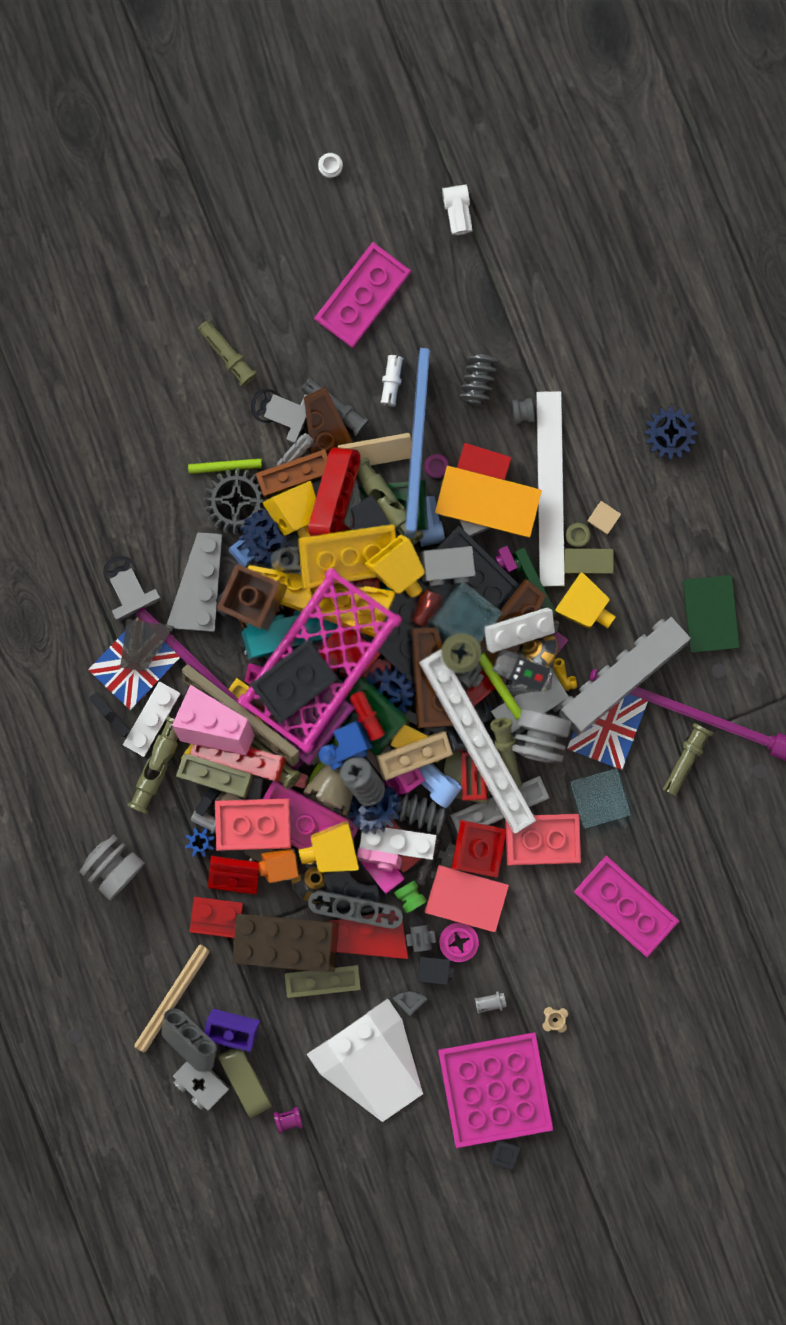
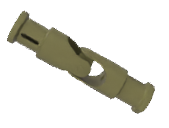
(391, 508)
(162, 752)

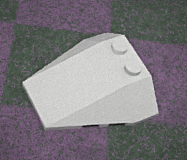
(371, 1062)

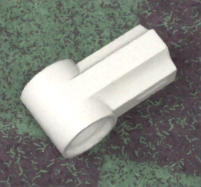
(457, 202)

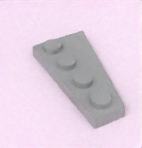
(198, 590)

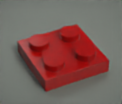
(479, 848)

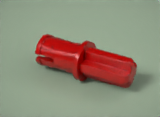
(366, 716)

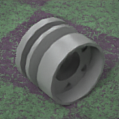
(541, 736)
(111, 867)

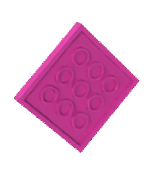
(495, 1089)

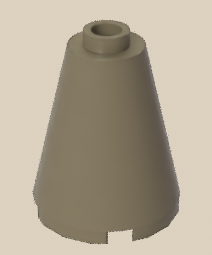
(330, 789)

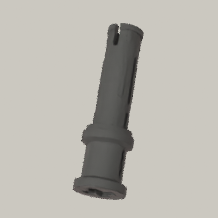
(347, 414)

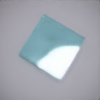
(600, 798)

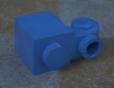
(352, 742)

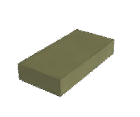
(588, 561)

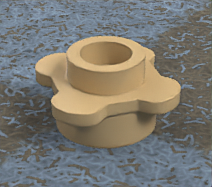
(560, 1015)

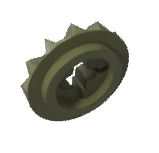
(468, 661)

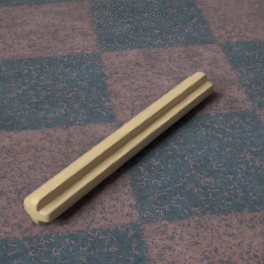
(172, 997)

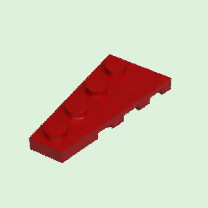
(372, 939)

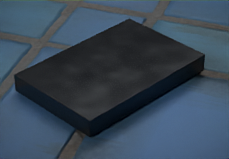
(294, 681)

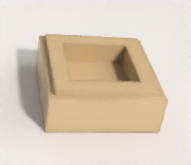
(604, 517)

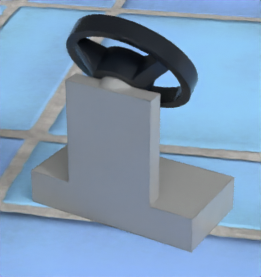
(282, 412)
(128, 588)

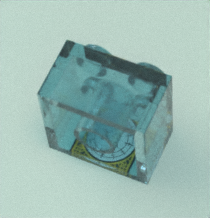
(465, 613)

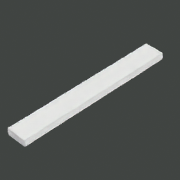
(551, 483)
(477, 742)

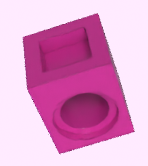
(405, 782)

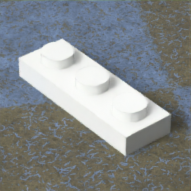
(519, 630)
(151, 719)
(400, 842)

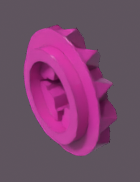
(469, 947)

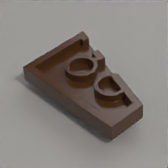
(324, 422)

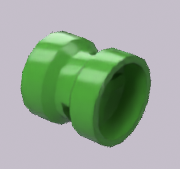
(410, 896)

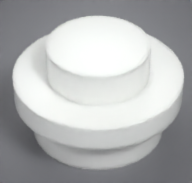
(330, 165)

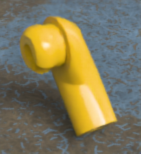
(560, 672)

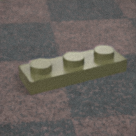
(215, 776)
(315, 983)

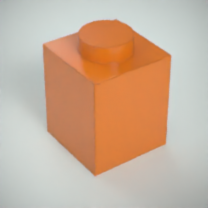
(278, 865)

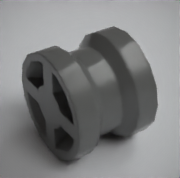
(523, 411)

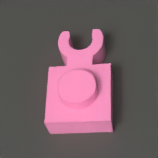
(384, 860)

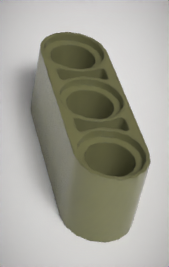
(245, 1081)

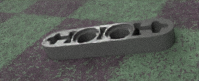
(355, 911)

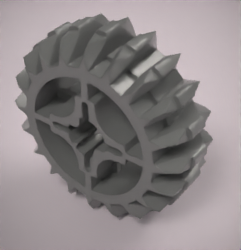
(224, 500)

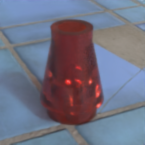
(427, 606)

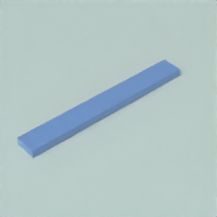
(417, 443)

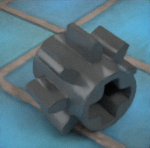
(470, 678)
(421, 938)

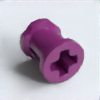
(288, 1120)

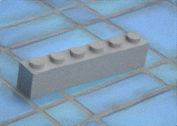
(624, 676)

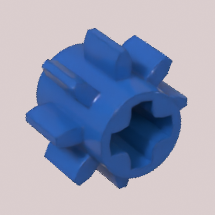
(196, 848)

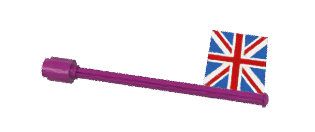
(133, 685)
(614, 732)

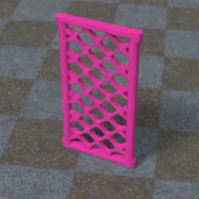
(393, 620)

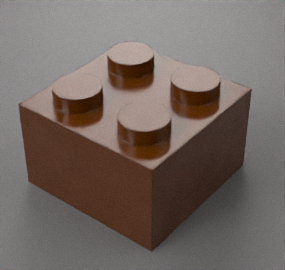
(252, 597)

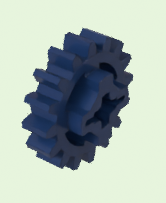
(681, 433)
(256, 541)
(393, 687)
(369, 818)

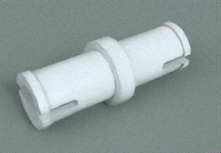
(391, 380)

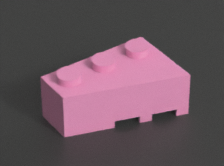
(212, 724)

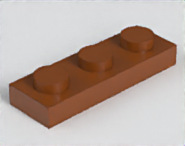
(292, 473)

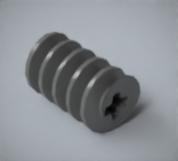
(478, 379)
(362, 781)
(421, 812)

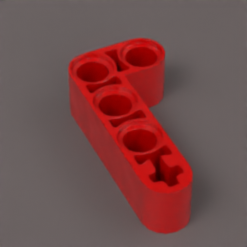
(334, 492)

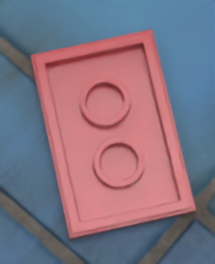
(253, 824)
(546, 841)
(466, 898)

